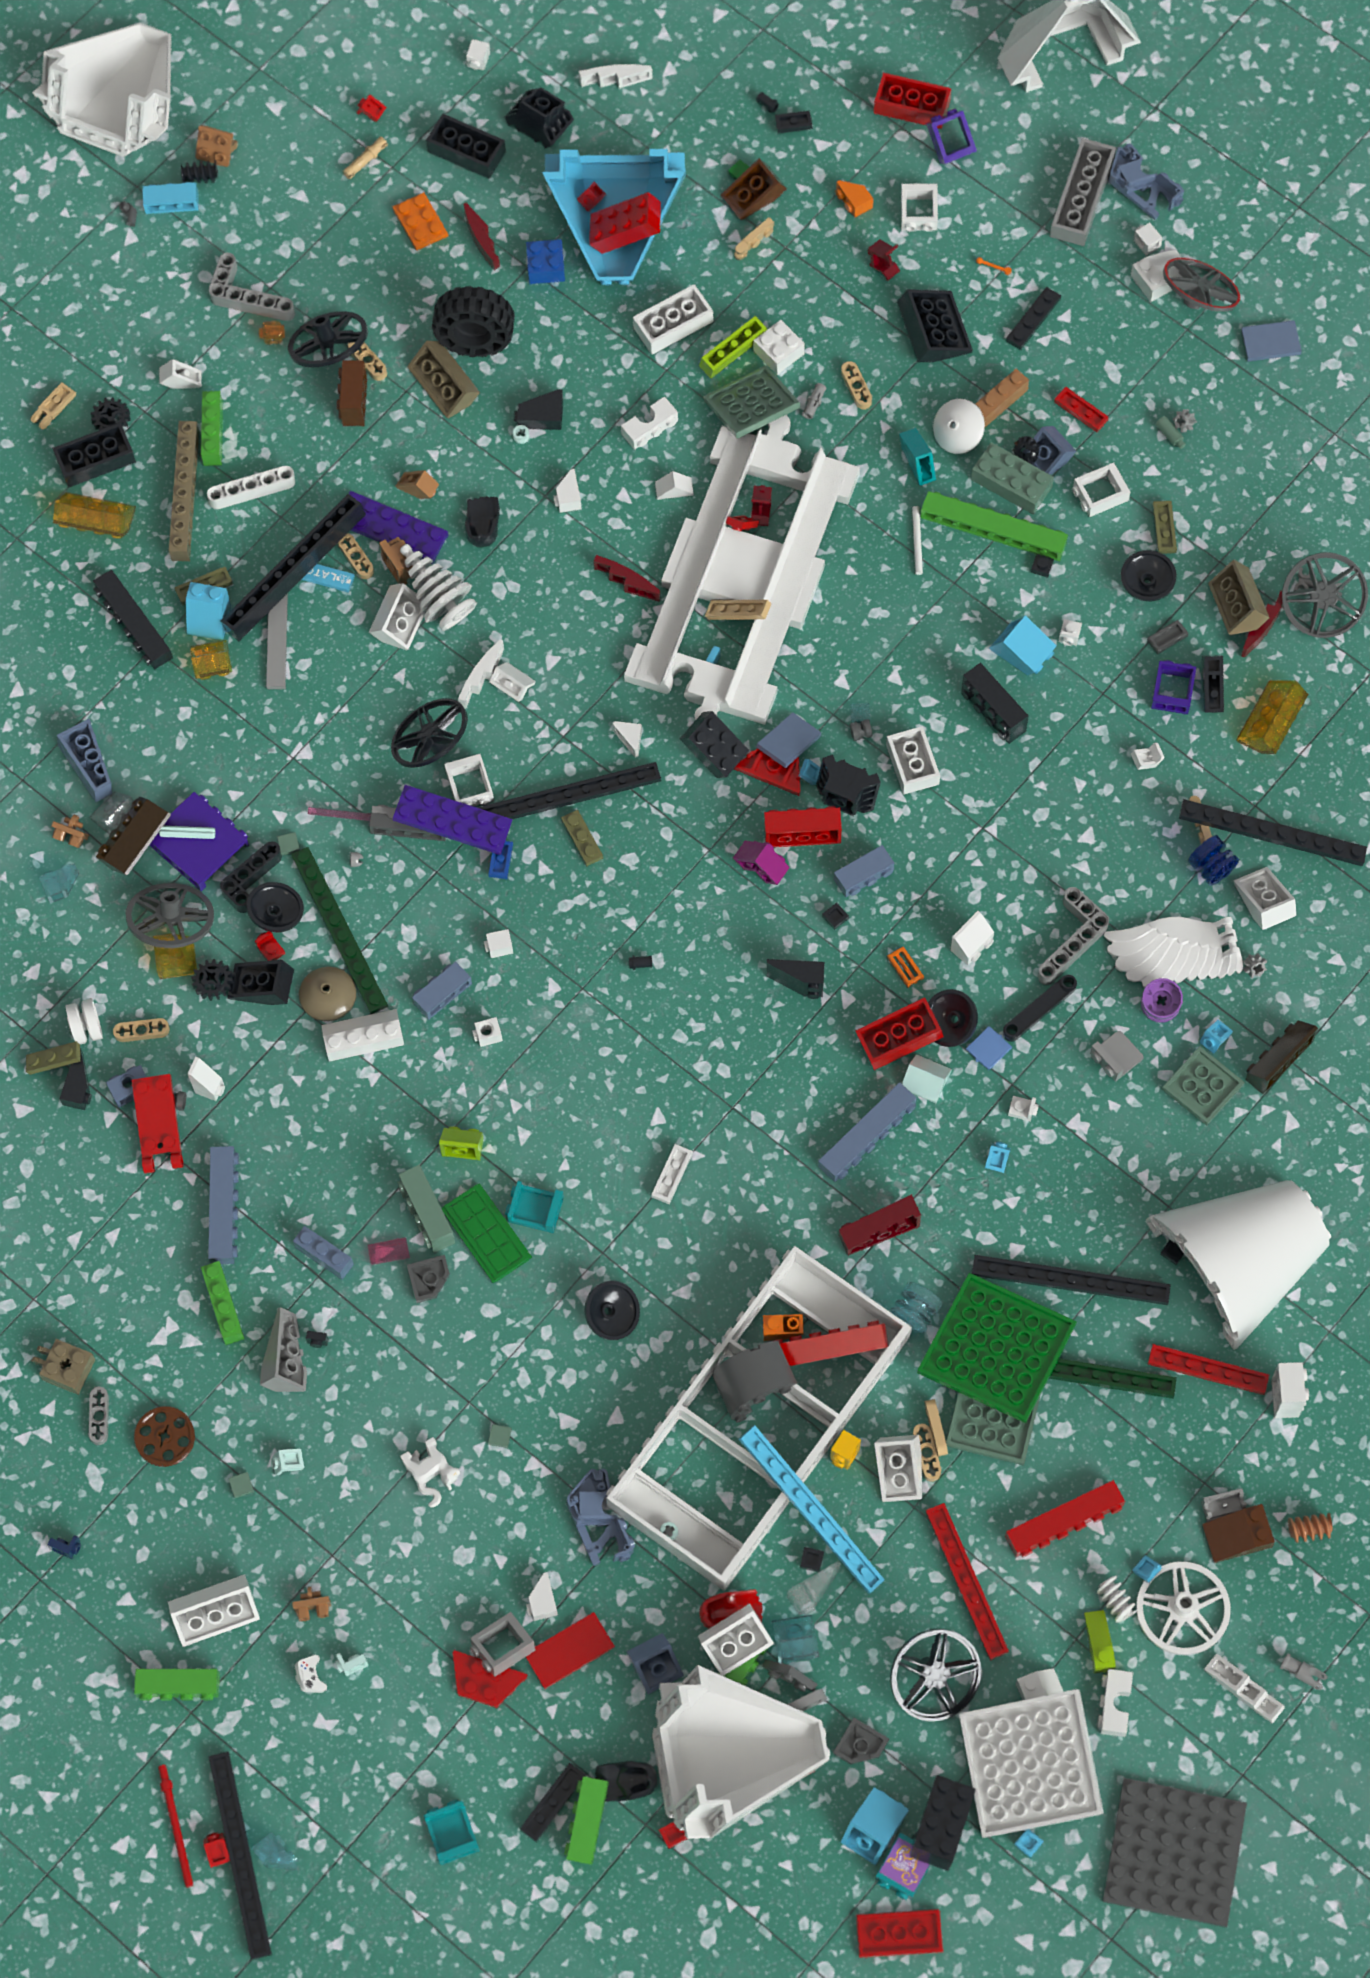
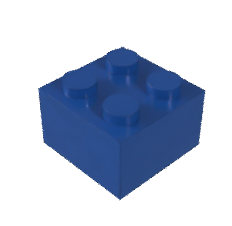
(545, 261)

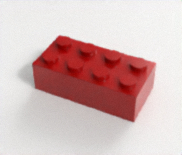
(911, 99)
(625, 223)
(803, 827)
(899, 1033)

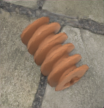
(1310, 1527)

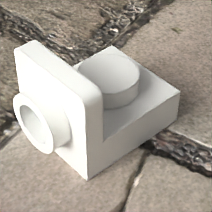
(1070, 632)
(1023, 1108)

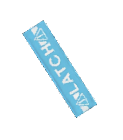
(330, 577)

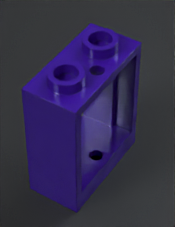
(944, 157)
(1169, 703)

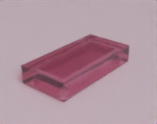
(388, 1251)

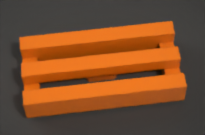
(908, 983)

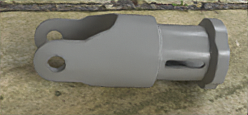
(1303, 1671)

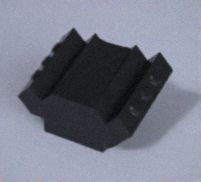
(540, 116)
(847, 786)

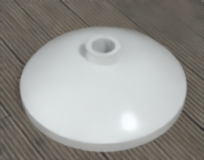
(967, 430)

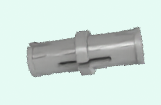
(814, 401)

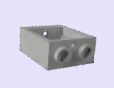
(524, 1649)

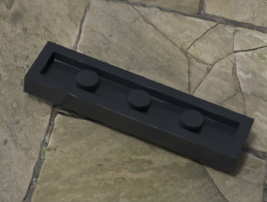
(1033, 318)
(552, 1802)

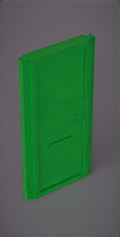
(486, 1233)

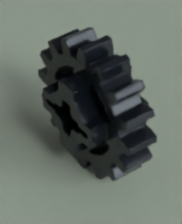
(115, 409)
(216, 972)

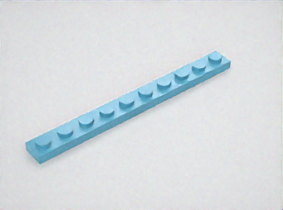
(811, 1509)

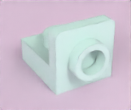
(287, 1461)
(353, 1665)

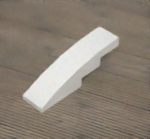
(621, 74)
(482, 671)
(1244, 1688)

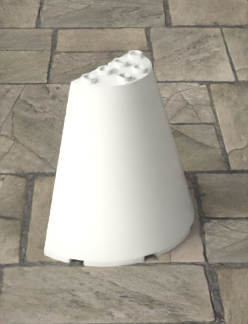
(1248, 1248)

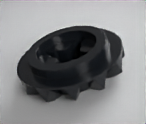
(1027, 443)

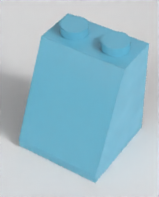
(205, 610)
(1024, 646)
(874, 1825)

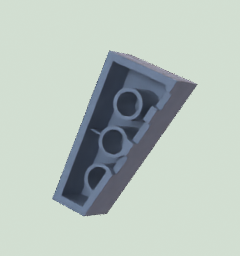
(85, 757)

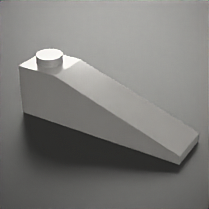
(282, 1363)

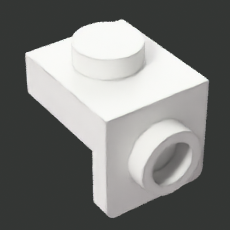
(1147, 757)

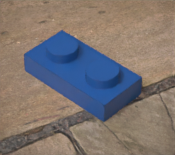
(501, 863)

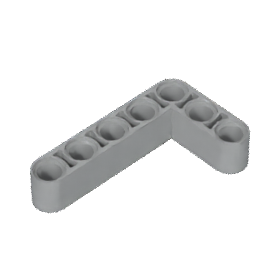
(244, 295)
(1076, 939)

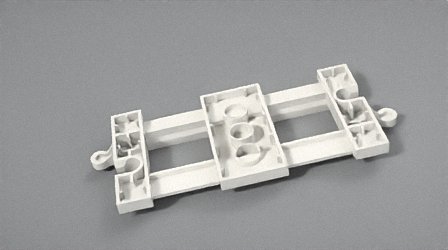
(736, 565)

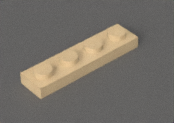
(737, 609)

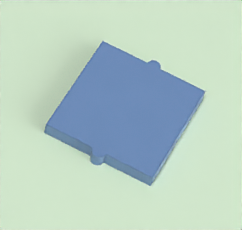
(988, 1048)

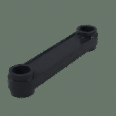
(1039, 1008)

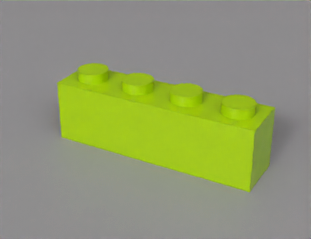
(731, 347)

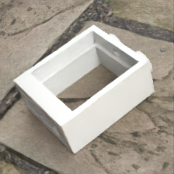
(919, 192)
(1122, 492)
(467, 765)

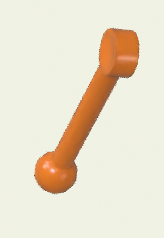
(1007, 270)

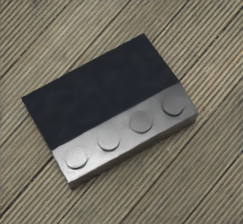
(933, 325)

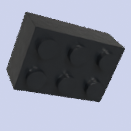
(714, 744)

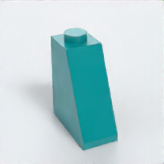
(918, 456)

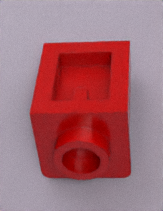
(371, 107)
(591, 196)
(269, 946)
(216, 1849)

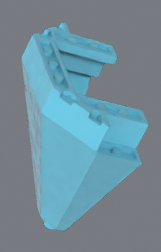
(621, 180)

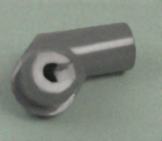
(130, 212)

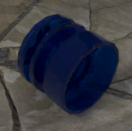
(1213, 860)

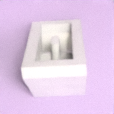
(674, 486)
(630, 735)

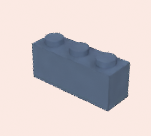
(864, 871)
(441, 990)
(323, 1252)

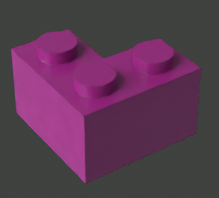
(763, 860)

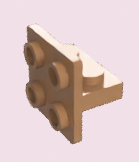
(215, 145)

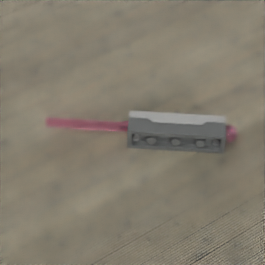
(380, 822)

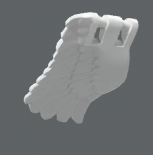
(1175, 950)

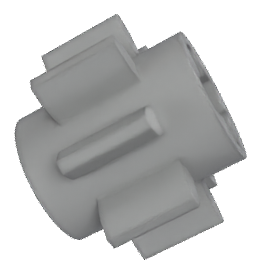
(1184, 420)
(1254, 965)

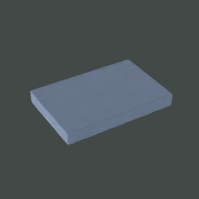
(1271, 341)
(789, 740)

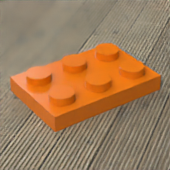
(420, 221)

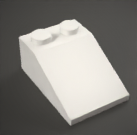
(1149, 274)
(1266, 898)
(899, 1467)

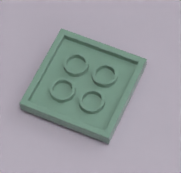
(1203, 1085)

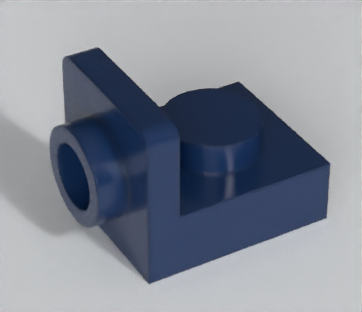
(61, 1546)

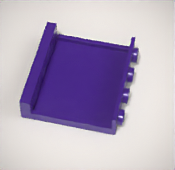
(199, 857)

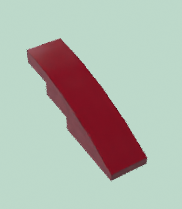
(480, 234)
(631, 580)
(1256, 636)

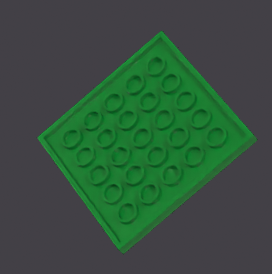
(997, 1347)

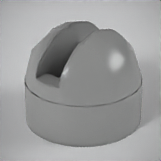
(354, 859)

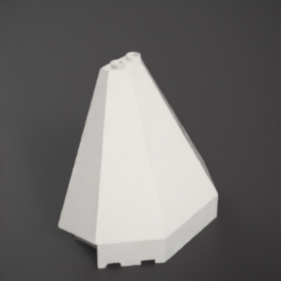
(1106, 22)
(110, 88)
(728, 1750)

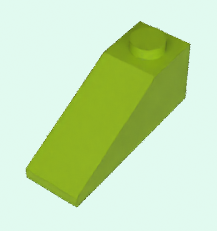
(1099, 1641)

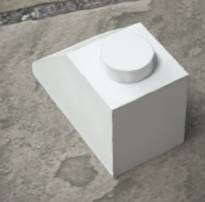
(179, 375)
(568, 493)
(542, 1600)

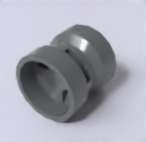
(860, 729)
(180, 1100)

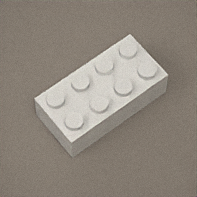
(673, 319)

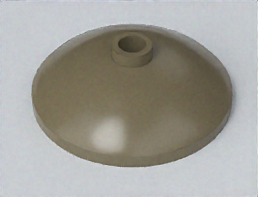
(328, 1004)

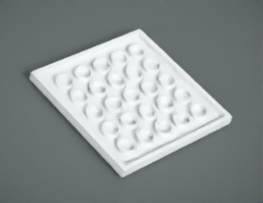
(1031, 1763)

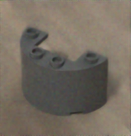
(751, 1377)

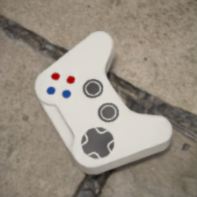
(307, 1676)

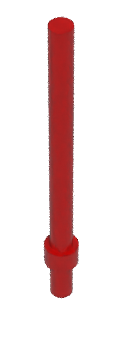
(166, 1787)

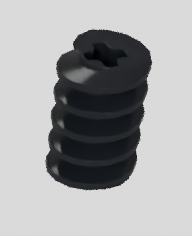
(199, 172)

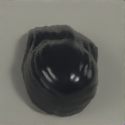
(482, 521)
(627, 1780)

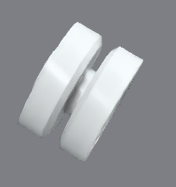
(81, 1022)

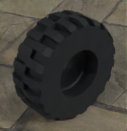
(473, 321)

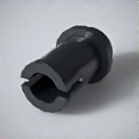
(766, 101)
(640, 962)

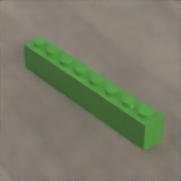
(994, 525)

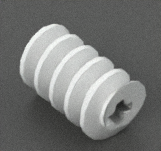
(1116, 1599)

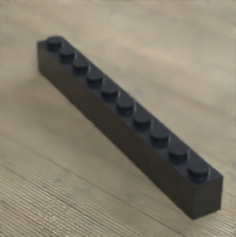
(293, 567)

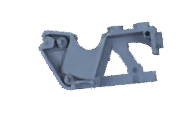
(1128, 177)
(586, 1509)

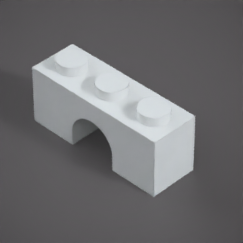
(639, 433)
(1112, 1720)

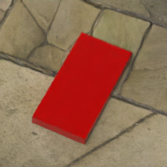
(569, 1650)
(899, 1933)

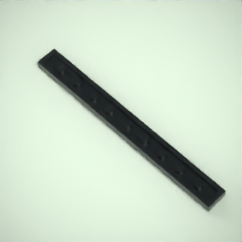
(576, 792)
(1272, 832)
(1071, 1280)
(240, 1856)

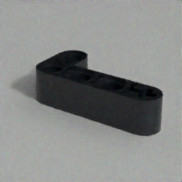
(254, 874)

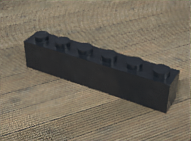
(132, 619)

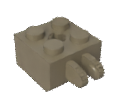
(58, 1357)

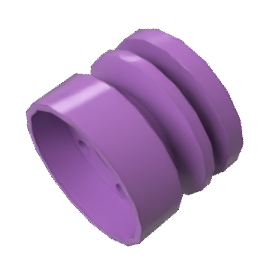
(1163, 989)

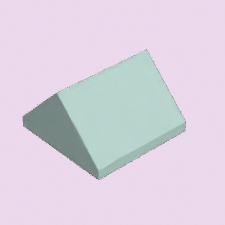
(926, 1078)

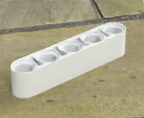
(260, 487)

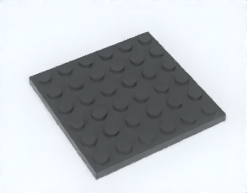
(1175, 1852)

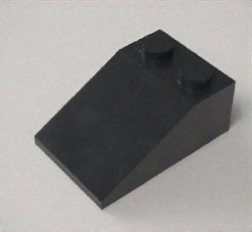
(800, 976)
(262, 982)

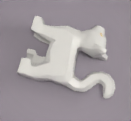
(429, 1468)

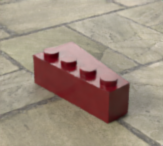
(880, 1226)

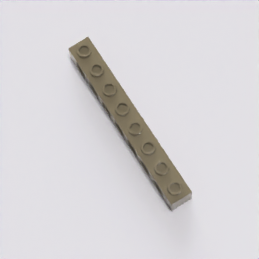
(184, 491)

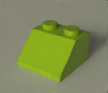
(461, 1143)

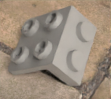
(1116, 1055)

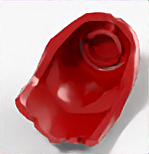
(725, 1604)

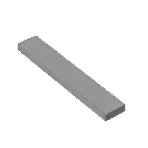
(277, 645)

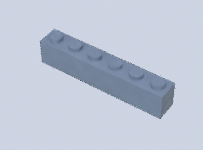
(867, 1132)
(222, 1205)

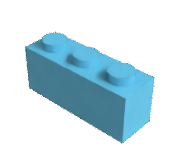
(170, 198)

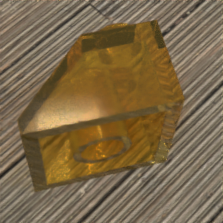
(211, 659)
(174, 961)

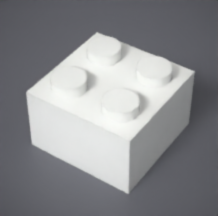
(779, 347)

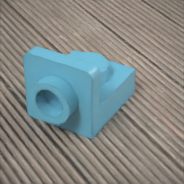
(1215, 1036)
(998, 1157)

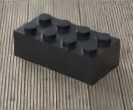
(466, 146)
(94, 455)
(994, 703)
(942, 1823)

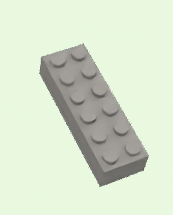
(1083, 192)

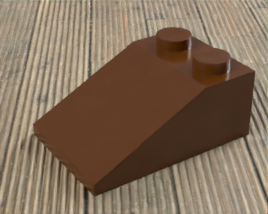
(753, 190)
(1239, 1533)

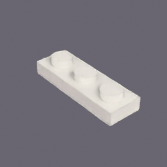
(672, 1174)

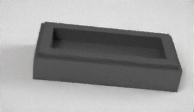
(1167, 637)

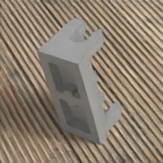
(1223, 1504)

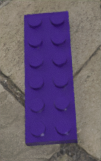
(388, 523)
(452, 819)

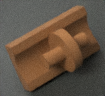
(61, 830)
(320, 1604)

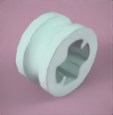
(522, 429)
(675, 1532)

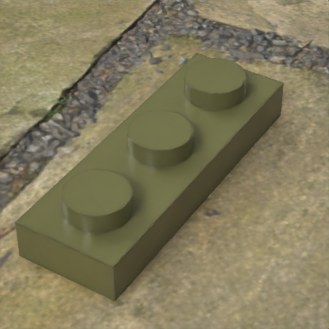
(1164, 527)
(216, 578)
(582, 837)
(53, 1058)

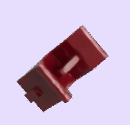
(881, 259)
(761, 504)

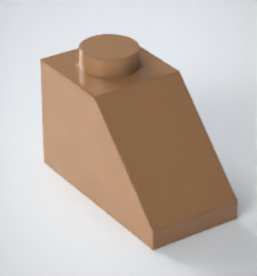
(418, 484)

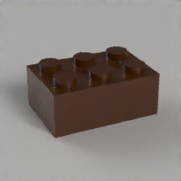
(352, 392)

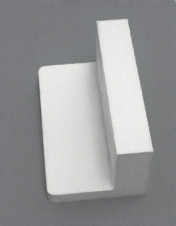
(511, 681)

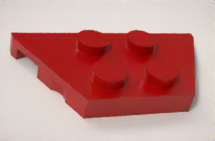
(766, 769)
(481, 1686)

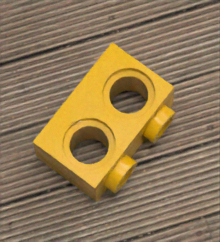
(845, 1450)

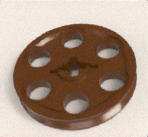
(174, 1434)

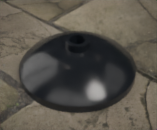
(1148, 566)
(276, 899)
(946, 1007)
(622, 1310)

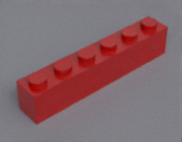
(835, 1343)
(1065, 1518)

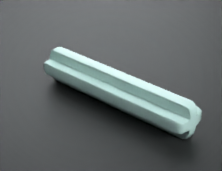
(187, 832)

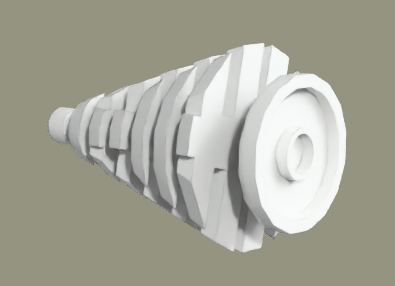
(438, 590)

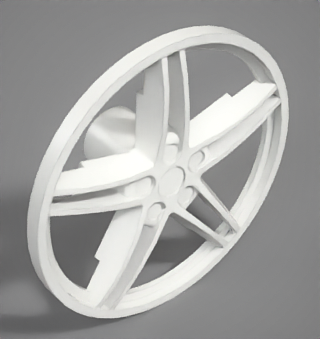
(1184, 1608)

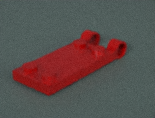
(157, 1120)

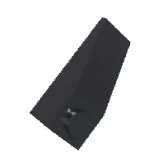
(1213, 683)
(76, 1086)

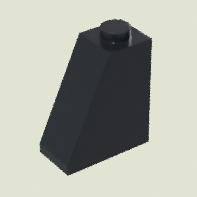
(541, 412)

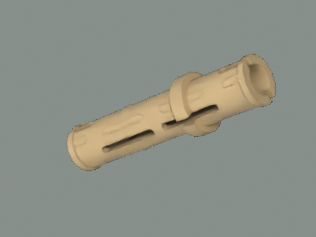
(369, 154)

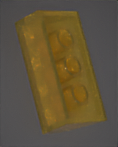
(93, 515)
(1272, 716)

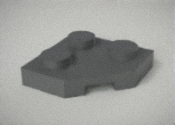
(428, 1277)
(789, 1674)
(860, 1743)

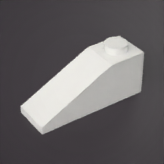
(205, 1080)

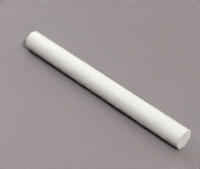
(917, 540)

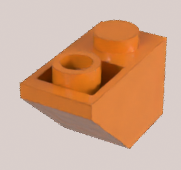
(855, 197)
(782, 1326)

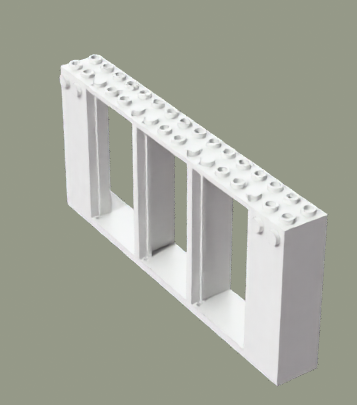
(700, 1542)

